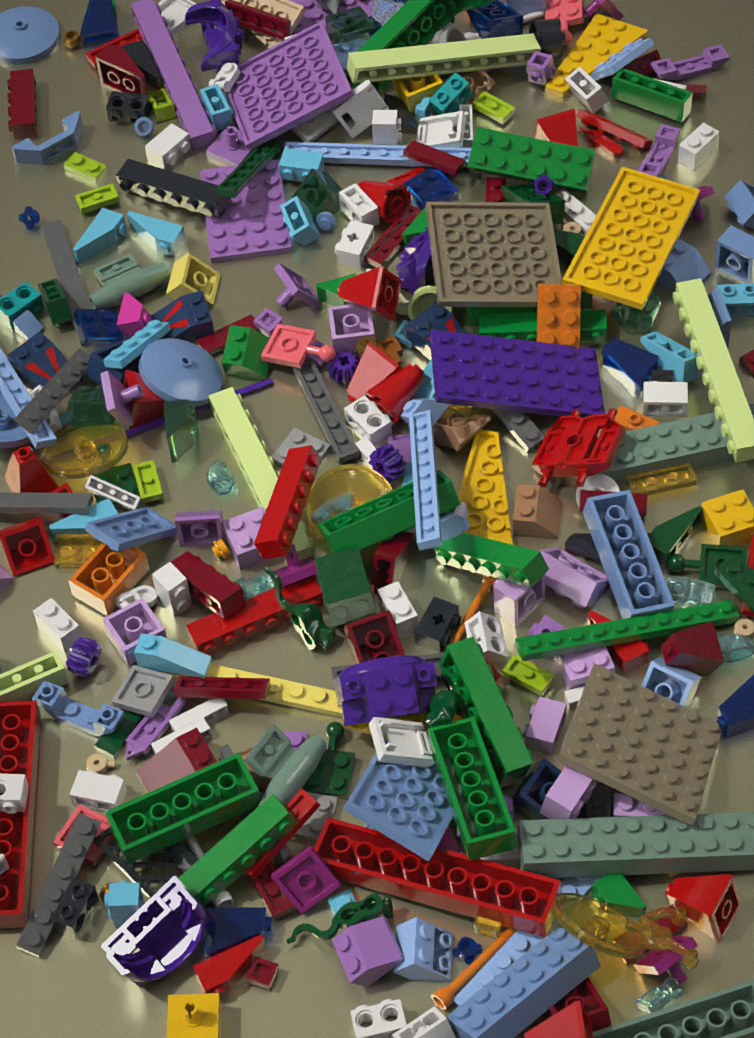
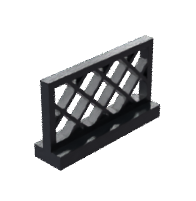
(178, 853)

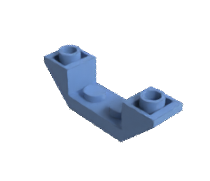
(29, 153)
(75, 714)

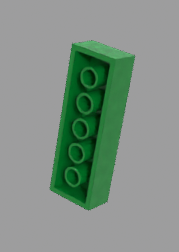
(529, 158)
(382, 517)
(483, 699)
(472, 789)
(183, 808)

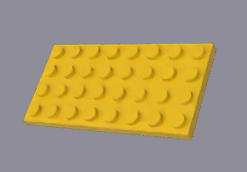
(631, 237)

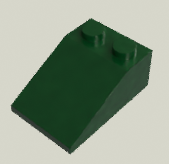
(526, 194)
(345, 586)

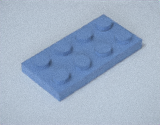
(131, 528)

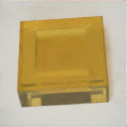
(487, 927)

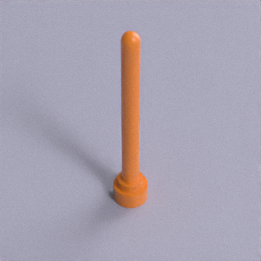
(488, 583)
(444, 996)

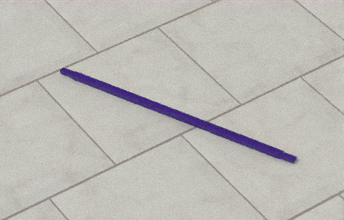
(161, 421)

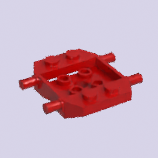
(568, 447)

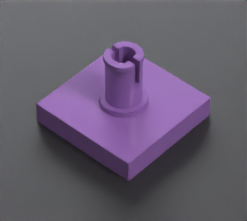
(229, 147)
(296, 287)
(118, 398)

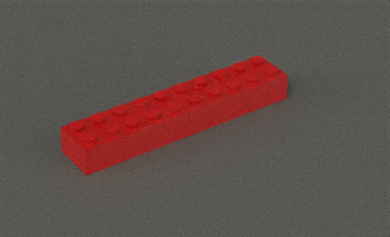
(18, 755)
(445, 881)

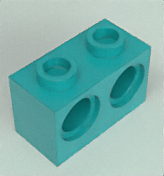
(451, 95)
(18, 301)

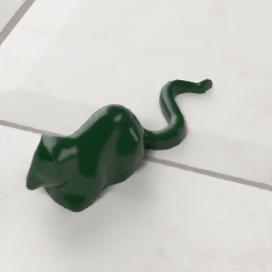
(304, 617)
(443, 706)
(348, 915)

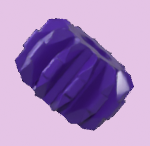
(343, 366)
(387, 462)
(83, 657)

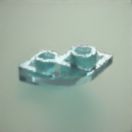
(337, 504)
(256, 584)
(691, 590)

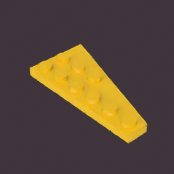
(598, 42)
(485, 489)

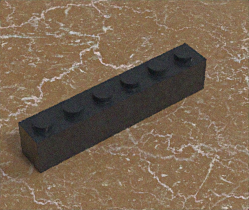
(172, 188)

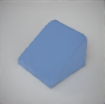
(27, 325)

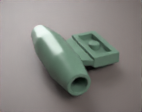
(125, 277)
(288, 769)

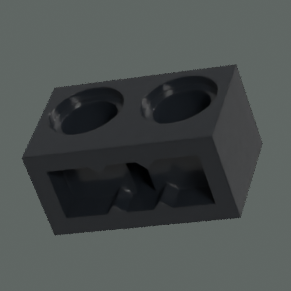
(127, 107)
(74, 909)

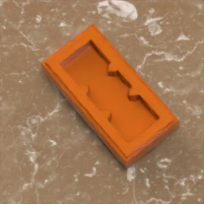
(633, 420)

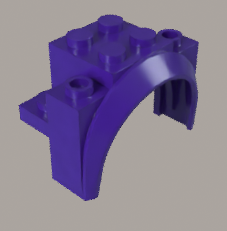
(390, 687)
(159, 933)

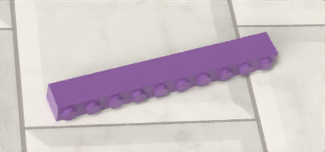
(173, 74)

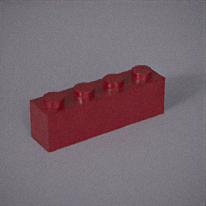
(23, 104)
(210, 586)

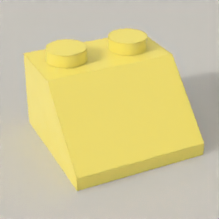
(192, 276)

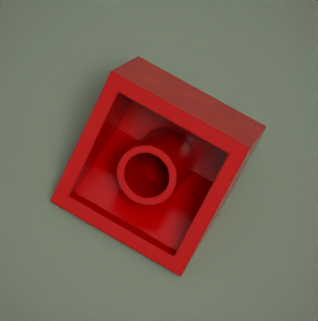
(26, 546)

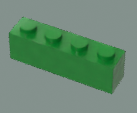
(651, 94)

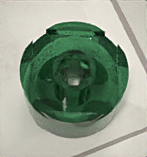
(634, 319)

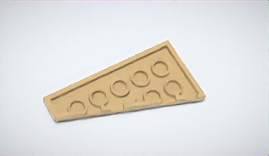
(282, 8)

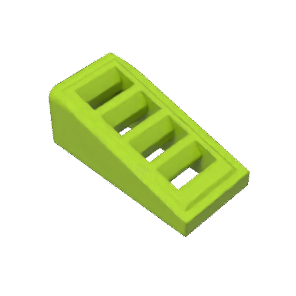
(162, 105)

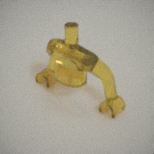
(659, 937)

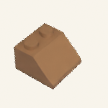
(536, 512)

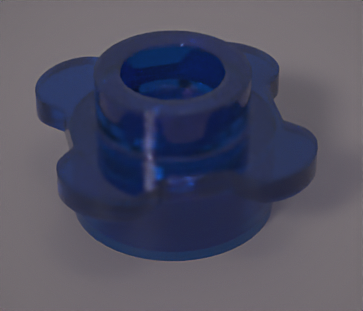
(34, 217)
(467, 943)

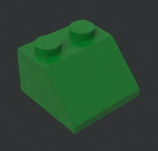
(244, 353)

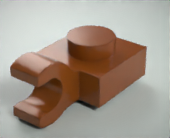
(391, 348)

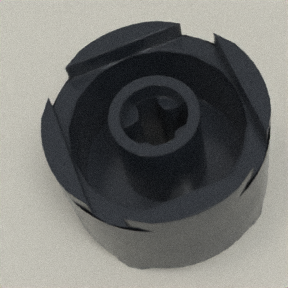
(548, 36)

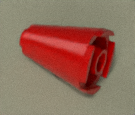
(388, 197)
(396, 391)

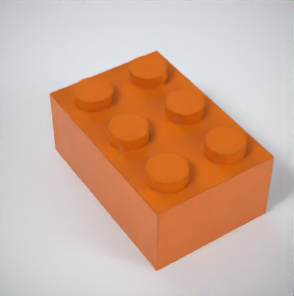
(107, 576)

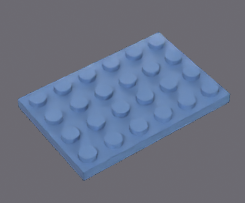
(403, 804)

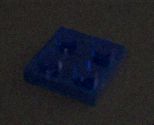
(430, 187)
(97, 326)

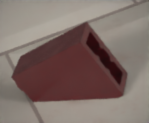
(391, 560)
(694, 649)

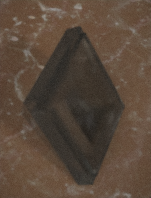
(662, 375)

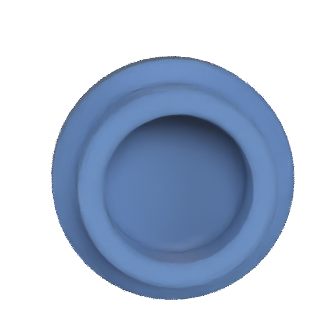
(144, 126)
(325, 221)

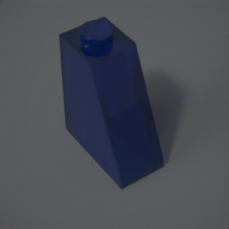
(99, 23)
(629, 364)
(737, 711)
(234, 927)

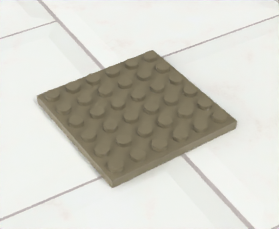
(491, 252)
(641, 744)

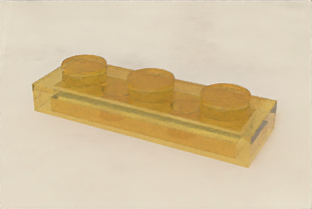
(662, 479)

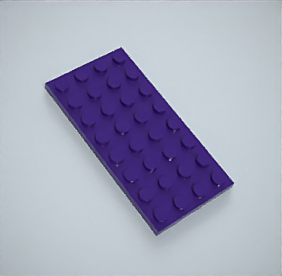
(515, 374)

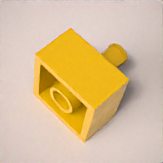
(194, 1016)

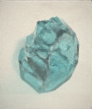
(220, 478)
(735, 647)

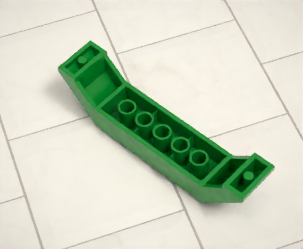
(416, 25)

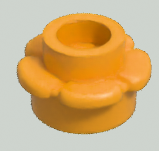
(220, 549)

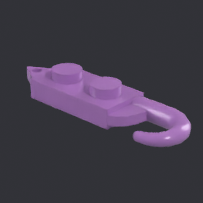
(151, 728)

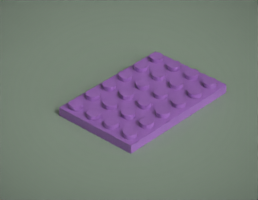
(253, 220)

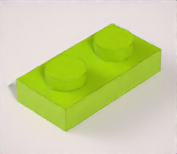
(493, 107)
(85, 167)
(97, 198)
(147, 481)
(528, 675)

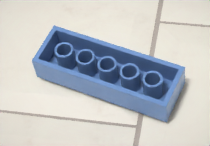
(627, 555)
(525, 988)

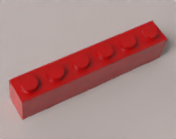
(287, 502)
(257, 615)

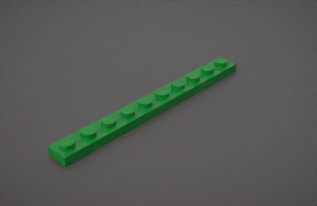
(624, 630)

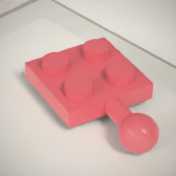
(568, 11)
(292, 345)
(95, 852)

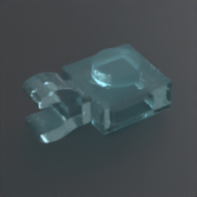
(657, 998)

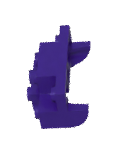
(222, 42)
(415, 262)

